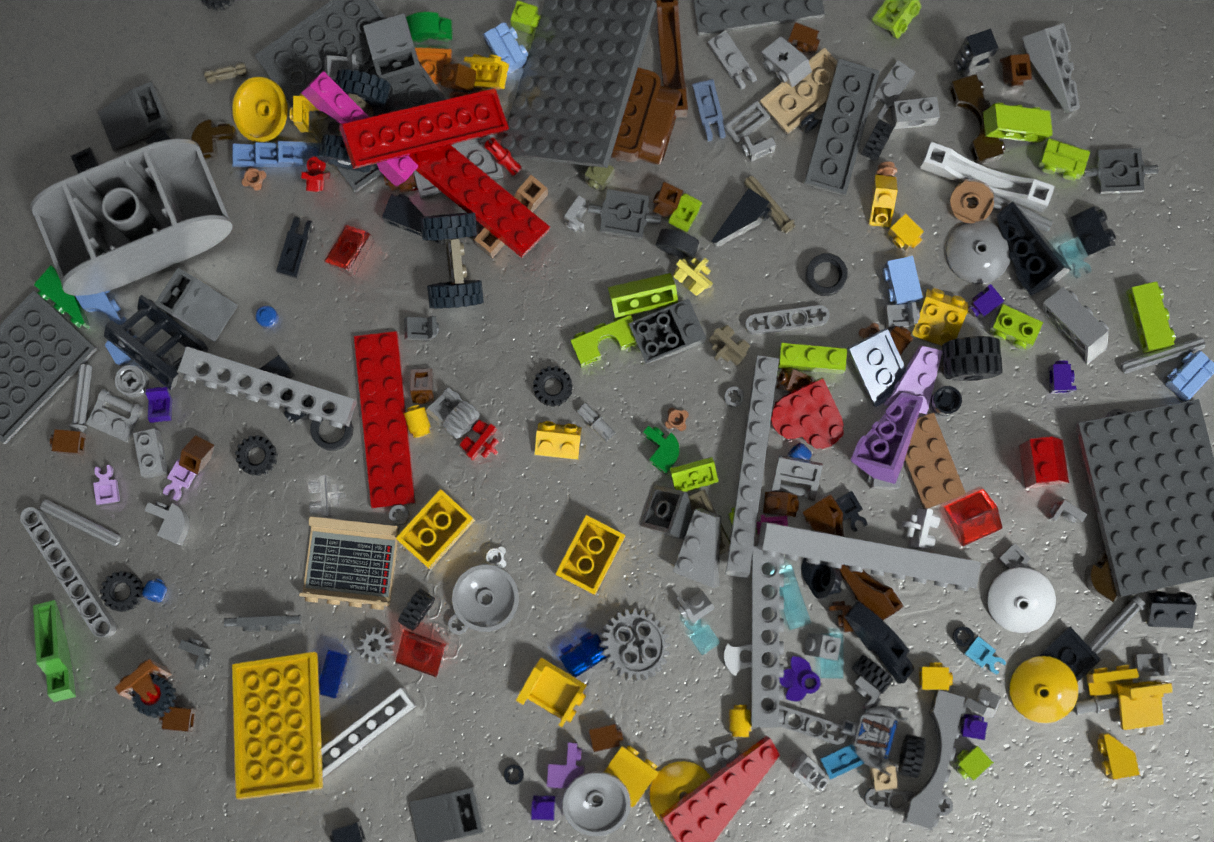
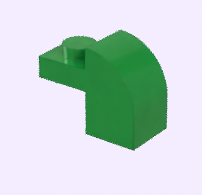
(429, 26)
(667, 451)

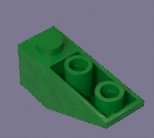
(51, 288)

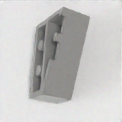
(1077, 323)
(700, 549)

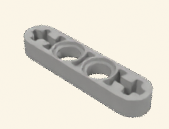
(786, 316)
(805, 720)
(906, 796)

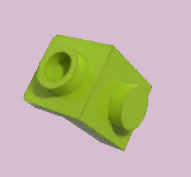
(685, 213)

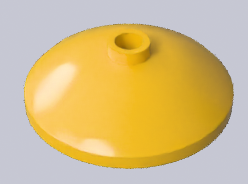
(252, 106)
(1040, 674)
(672, 781)

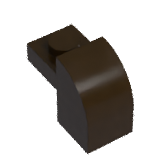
(208, 135)
(1100, 581)

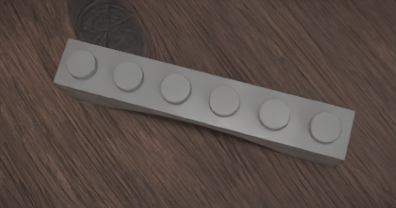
(945, 714)

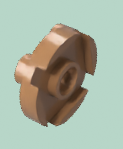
(983, 195)

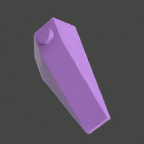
(886, 444)

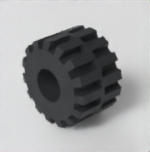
(972, 358)

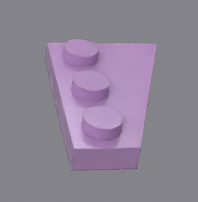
(919, 376)

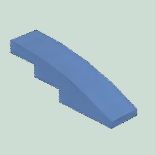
(273, 154)

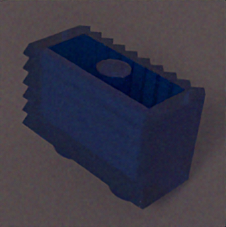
(583, 655)
(333, 674)

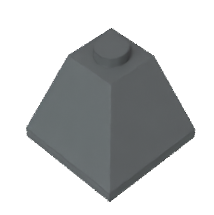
(668, 512)

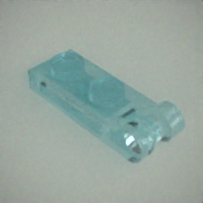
(794, 605)

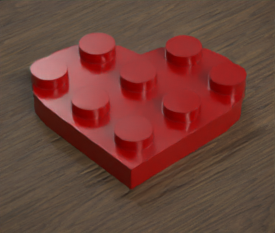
(809, 415)

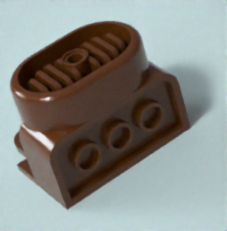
(646, 120)

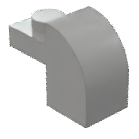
(175, 523)

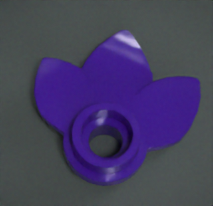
(795, 679)

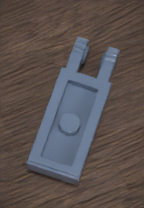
(708, 107)

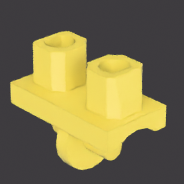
(700, 281)

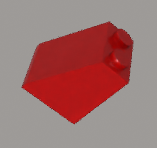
(1043, 462)

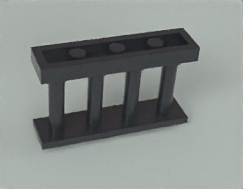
(135, 347)

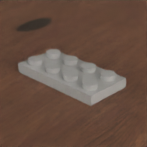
(476, 153)

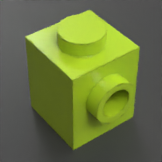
(525, 17)
(972, 762)

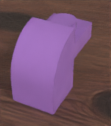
(563, 774)

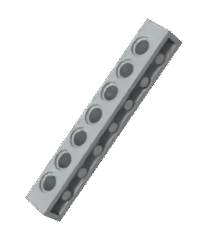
(195, 359)
(760, 717)

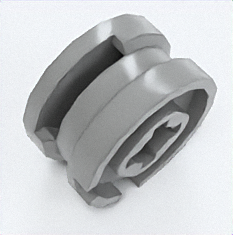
(131, 381)

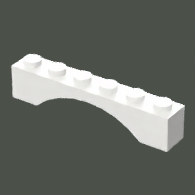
(953, 166)

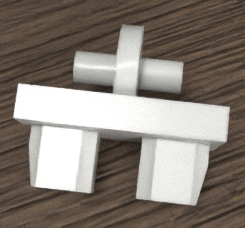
(919, 527)

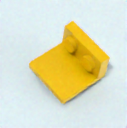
(1142, 703)

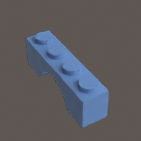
(102, 303)

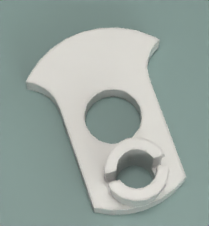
(733, 661)

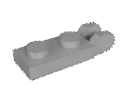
(731, 58)
(892, 87)

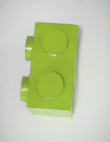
(1015, 327)

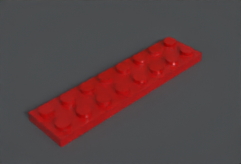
(423, 128)
(480, 194)
(384, 420)

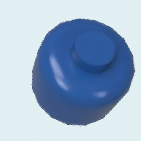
(267, 316)
(800, 451)
(154, 590)

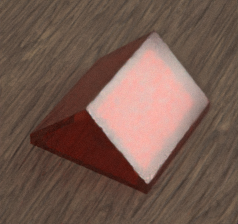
(350, 250)
(974, 517)
(421, 653)

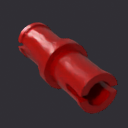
(502, 156)

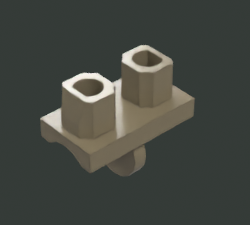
(726, 347)

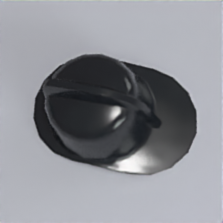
(821, 578)

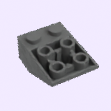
(393, 49)
(134, 116)
(196, 304)
(668, 331)
(447, 816)

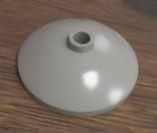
(968, 261)
(469, 593)
(600, 815)

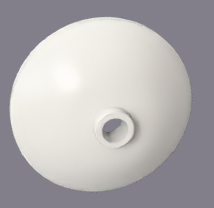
(1016, 586)

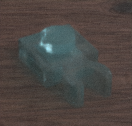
(1073, 254)
(703, 638)

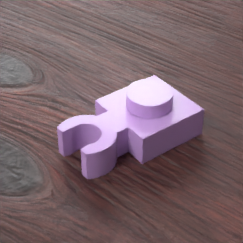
(179, 478)
(106, 490)

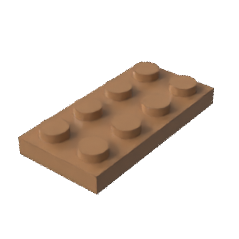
(932, 464)

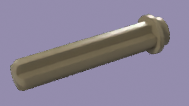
(777, 213)

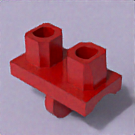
(314, 176)
(486, 432)

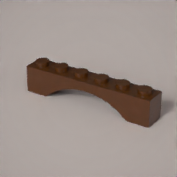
(670, 50)
(879, 598)

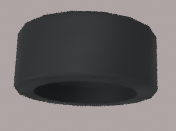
(677, 243)
(826, 258)
(330, 446)

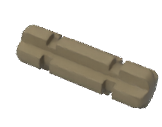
(225, 72)

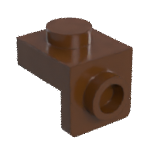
(403, 187)
(780, 504)

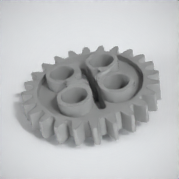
(616, 649)

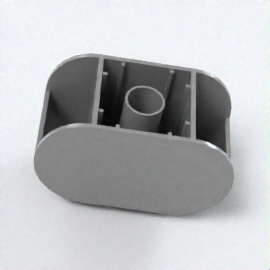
(131, 217)

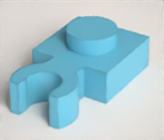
(982, 654)

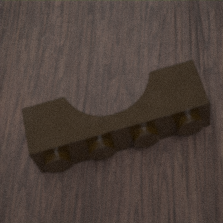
(968, 95)

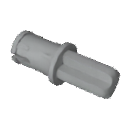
(596, 422)
(1096, 704)

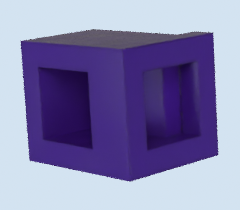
(985, 303)
(1061, 377)
(973, 726)
(543, 807)

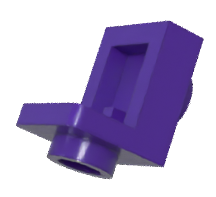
(159, 404)

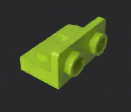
(896, 15)
(694, 475)

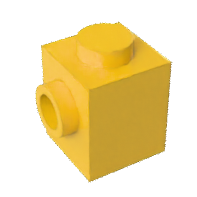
(905, 233)
(935, 677)

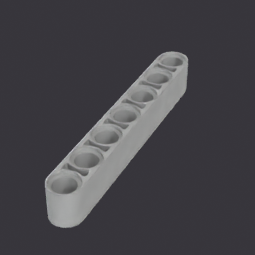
(60, 565)

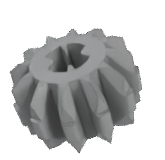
(461, 419)
(369, 648)

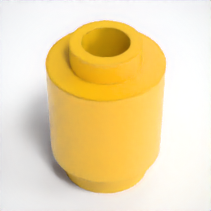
(417, 421)
(739, 721)

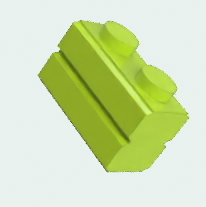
(1063, 159)

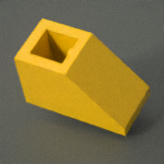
(883, 200)
(1118, 758)

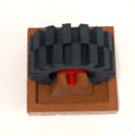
(148, 689)

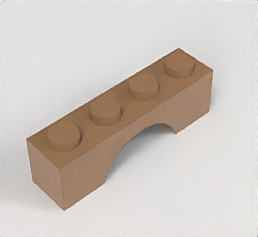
(529, 194)

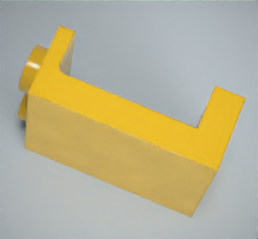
(553, 690)

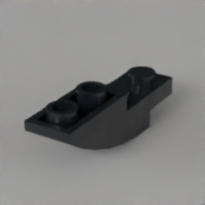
(880, 637)

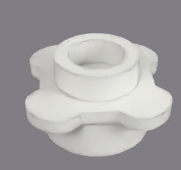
(499, 552)

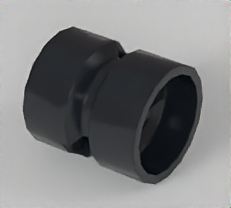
(945, 401)

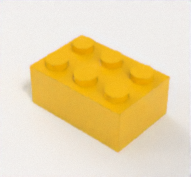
(435, 529)
(590, 555)

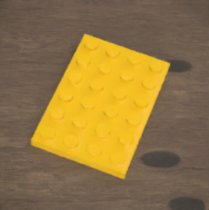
(277, 726)

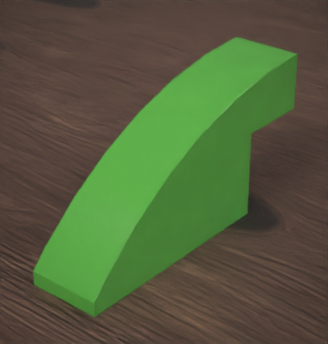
(53, 651)

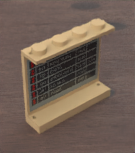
(350, 562)

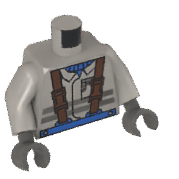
(875, 734)

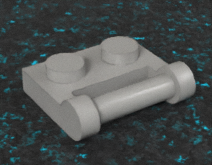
(111, 422)
(797, 471)

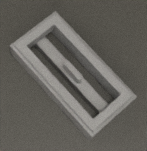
(732, 133)

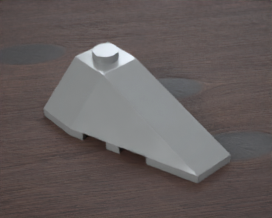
(1049, 55)

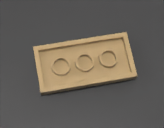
(792, 104)

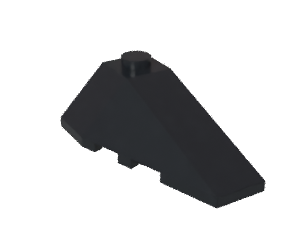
(1033, 256)

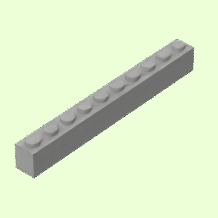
(752, 467)
(868, 555)

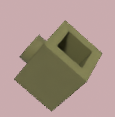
(599, 177)

